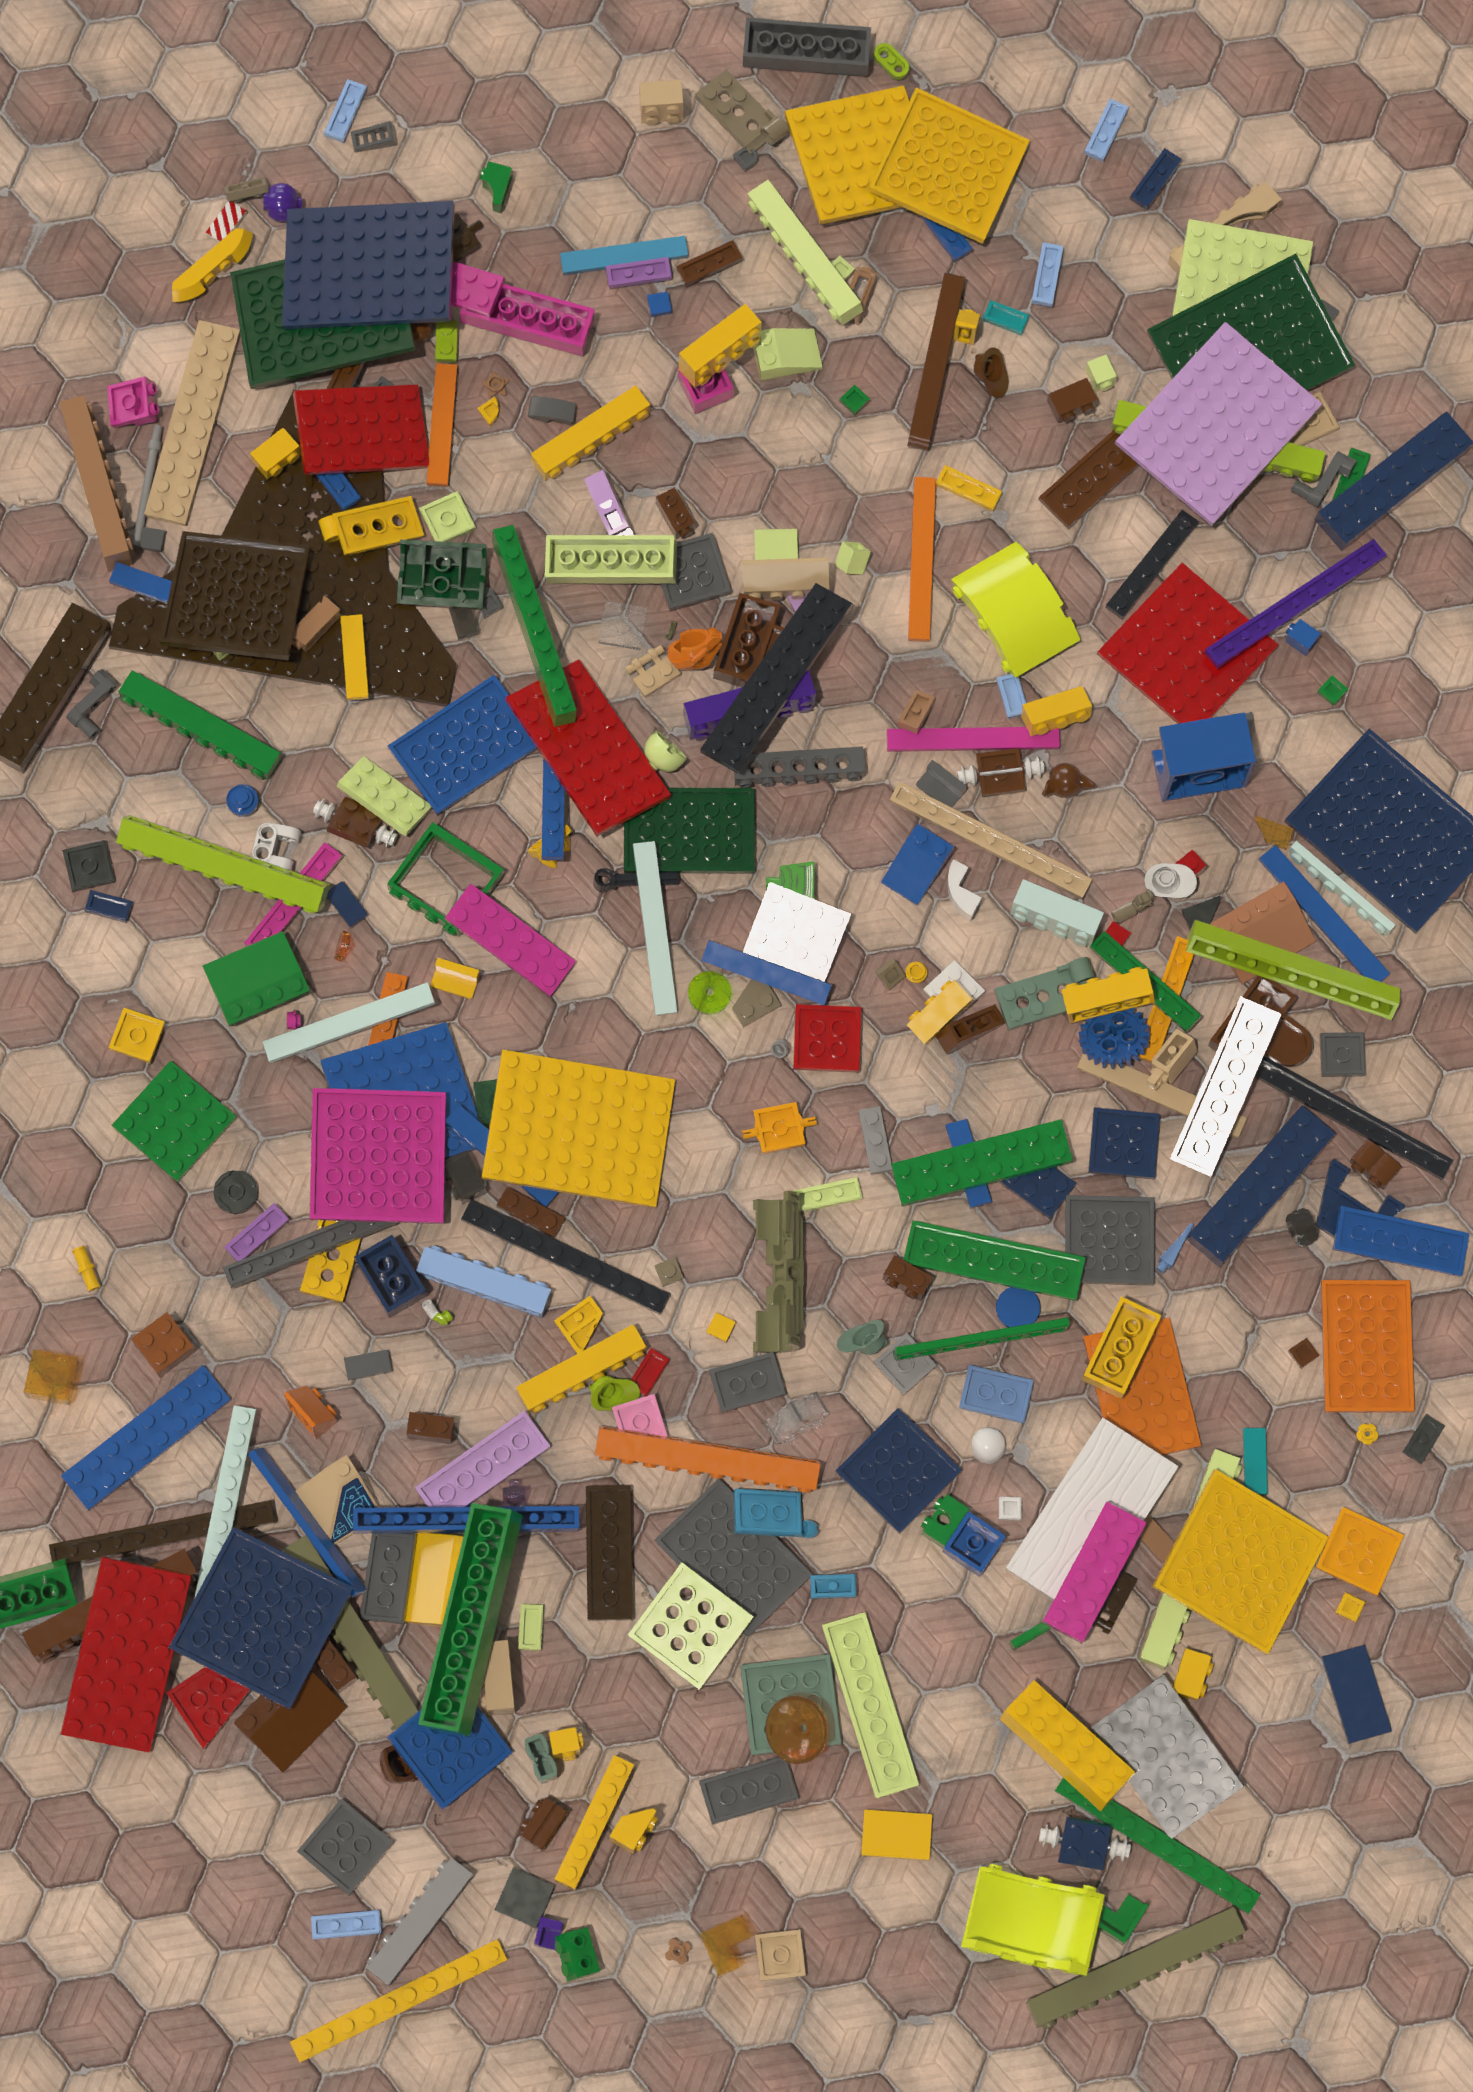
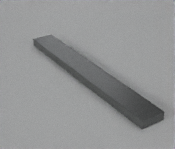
(299, 1250)

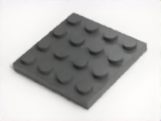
(1113, 1237)

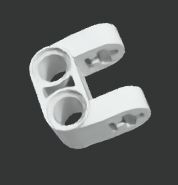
(281, 833)

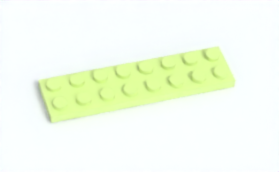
(870, 1705)

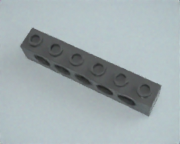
(808, 759)

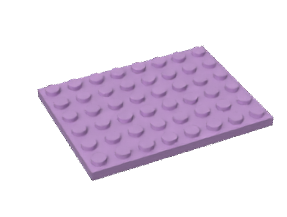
(1218, 423)

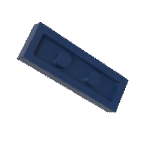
(1155, 179)

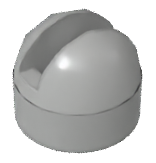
(780, 1048)

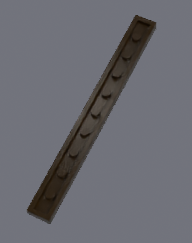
(155, 1534)

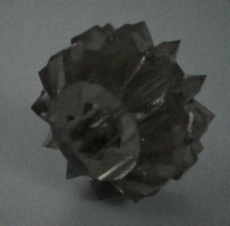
(1302, 1227)

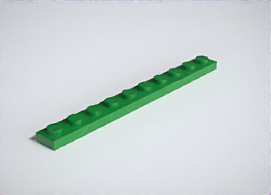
(1166, 1849)

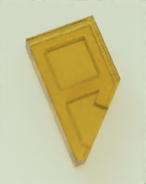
(1274, 833)

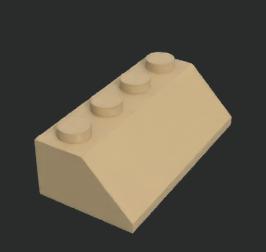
(784, 577)

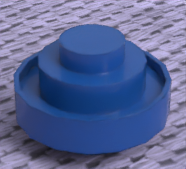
(242, 800)

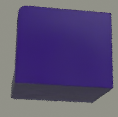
(546, 1933)

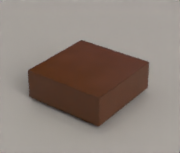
(1303, 1353)

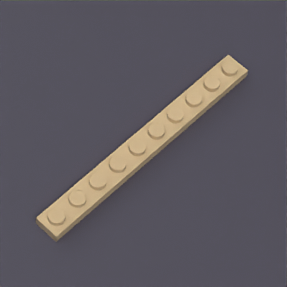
(990, 840)

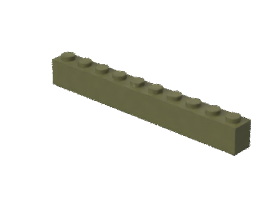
(362, 1649)
(1135, 1967)

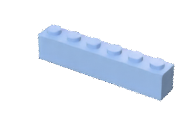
(483, 1281)

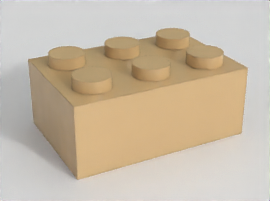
(498, 1681)

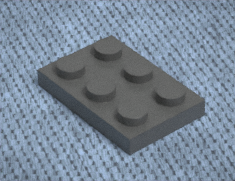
(747, 1382)

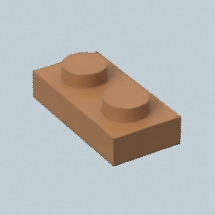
(916, 711)

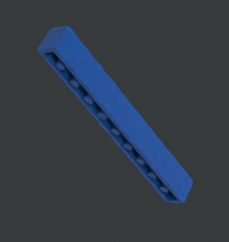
(455, 1519)

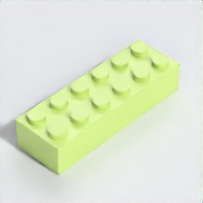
(611, 559)

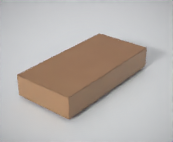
(1156, 1539)

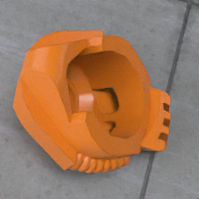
(695, 648)

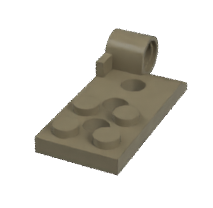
(770, 127)

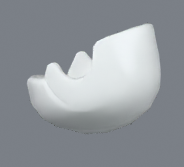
(988, 1445)

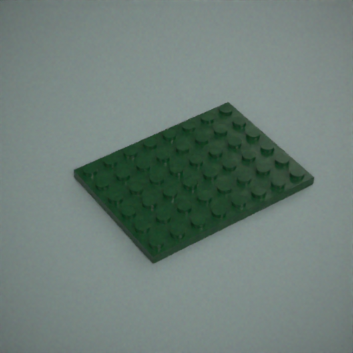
(1274, 313)
(289, 354)

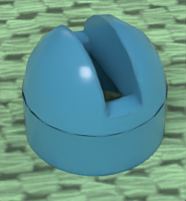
(809, 1529)

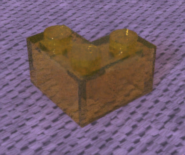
(719, 1943)

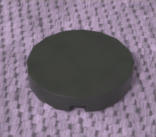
(235, 1192)

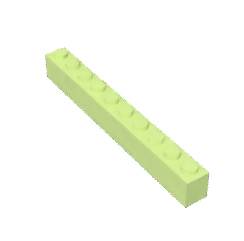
(1169, 1613)

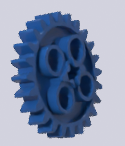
(1115, 1037)

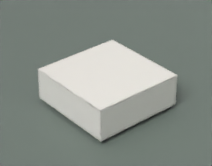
(1010, 1508)

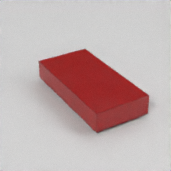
(649, 1371)

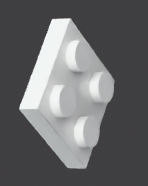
(954, 972)

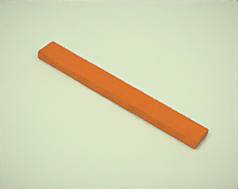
(921, 559)

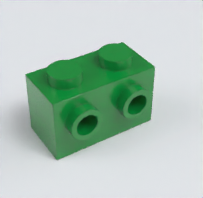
(577, 1954)

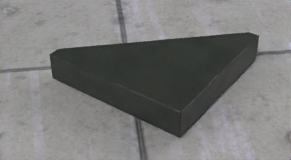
(1202, 911)

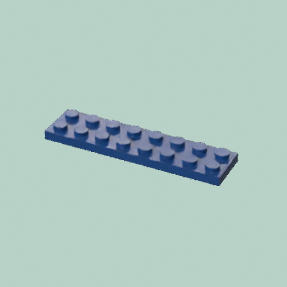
(145, 1438)

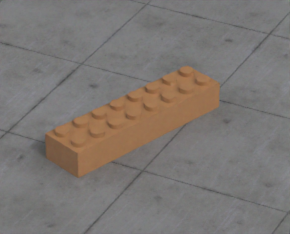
(97, 481)

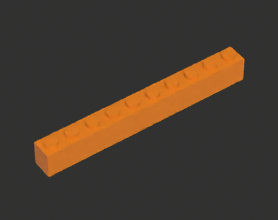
(707, 1458)

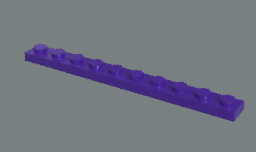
(1295, 603)

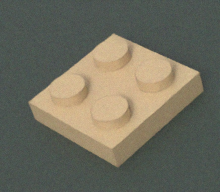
(780, 1955)

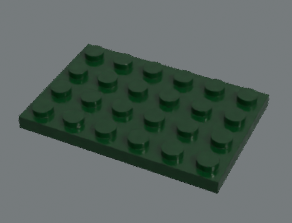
(697, 831)

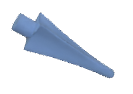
(1168, 1257)

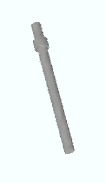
(154, 447)

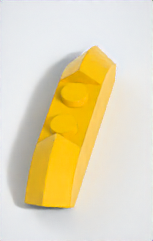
(206, 269)

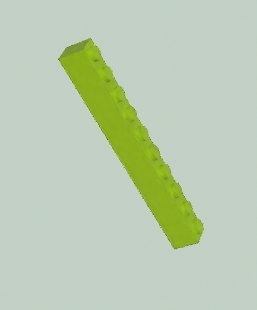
(1290, 461)
(223, 864)
(1293, 969)

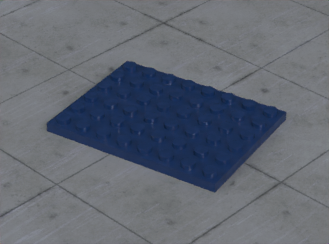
(368, 265)
(1389, 830)

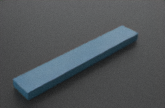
(599, 258)

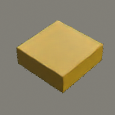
(720, 1327)
(1350, 1607)

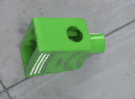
(796, 878)

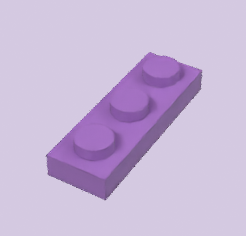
(638, 272)
(257, 1233)

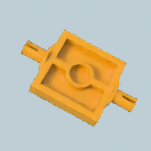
(779, 1128)

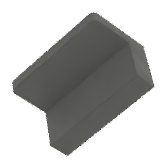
(941, 784)

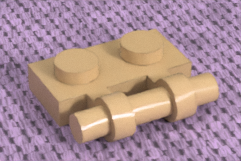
(656, 676)

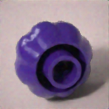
(279, 199)

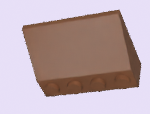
(1271, 920)

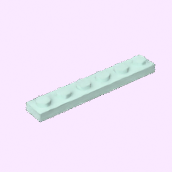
(1347, 894)

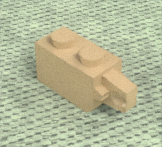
(1171, 1059)

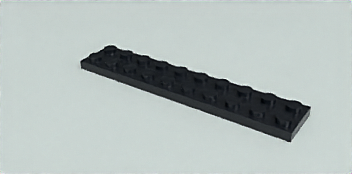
(776, 678)

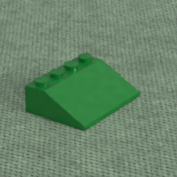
(255, 978)

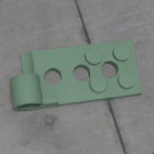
(1074, 972)

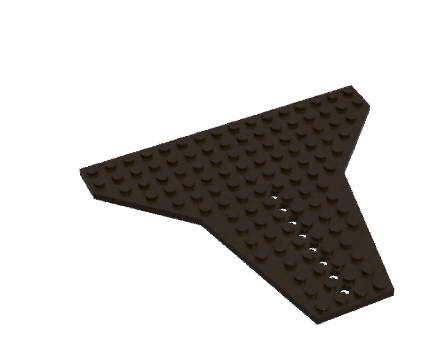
(399, 646)

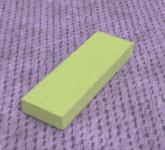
(829, 1194)

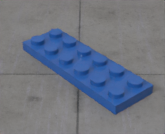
(1400, 1241)

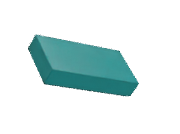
(1005, 317)

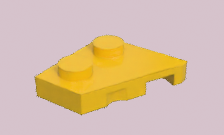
(579, 1323)

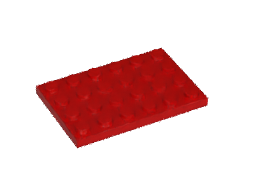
(361, 429)

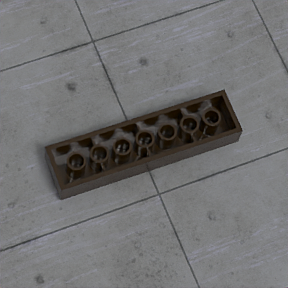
(50, 685)

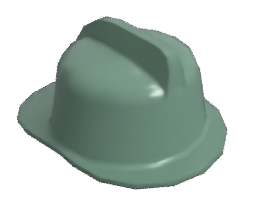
(864, 1338)

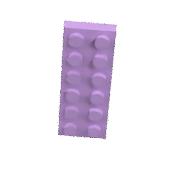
(484, 1464)

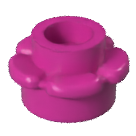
(293, 1020)

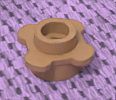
(672, 1955)

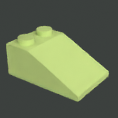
(786, 352)

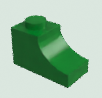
(497, 180)

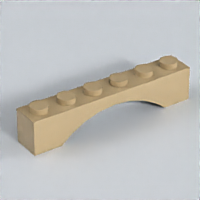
(1255, 206)

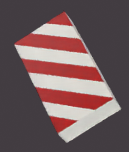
(226, 221)

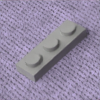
(875, 1140)

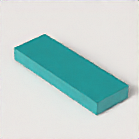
(1255, 1460)

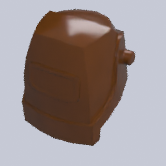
(394, 1767)

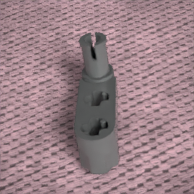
(1340, 464)
(103, 686)

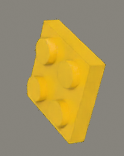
(136, 1035)

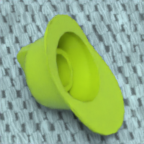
(610, 1392)

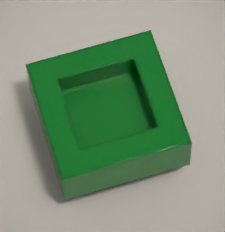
(854, 399)
(1332, 690)

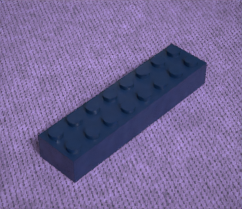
(1394, 481)
(1260, 1186)

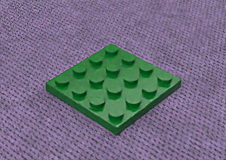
(174, 1121)

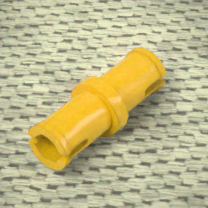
(86, 1268)

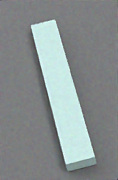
(654, 928)
(348, 1022)

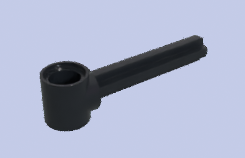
(628, 879)

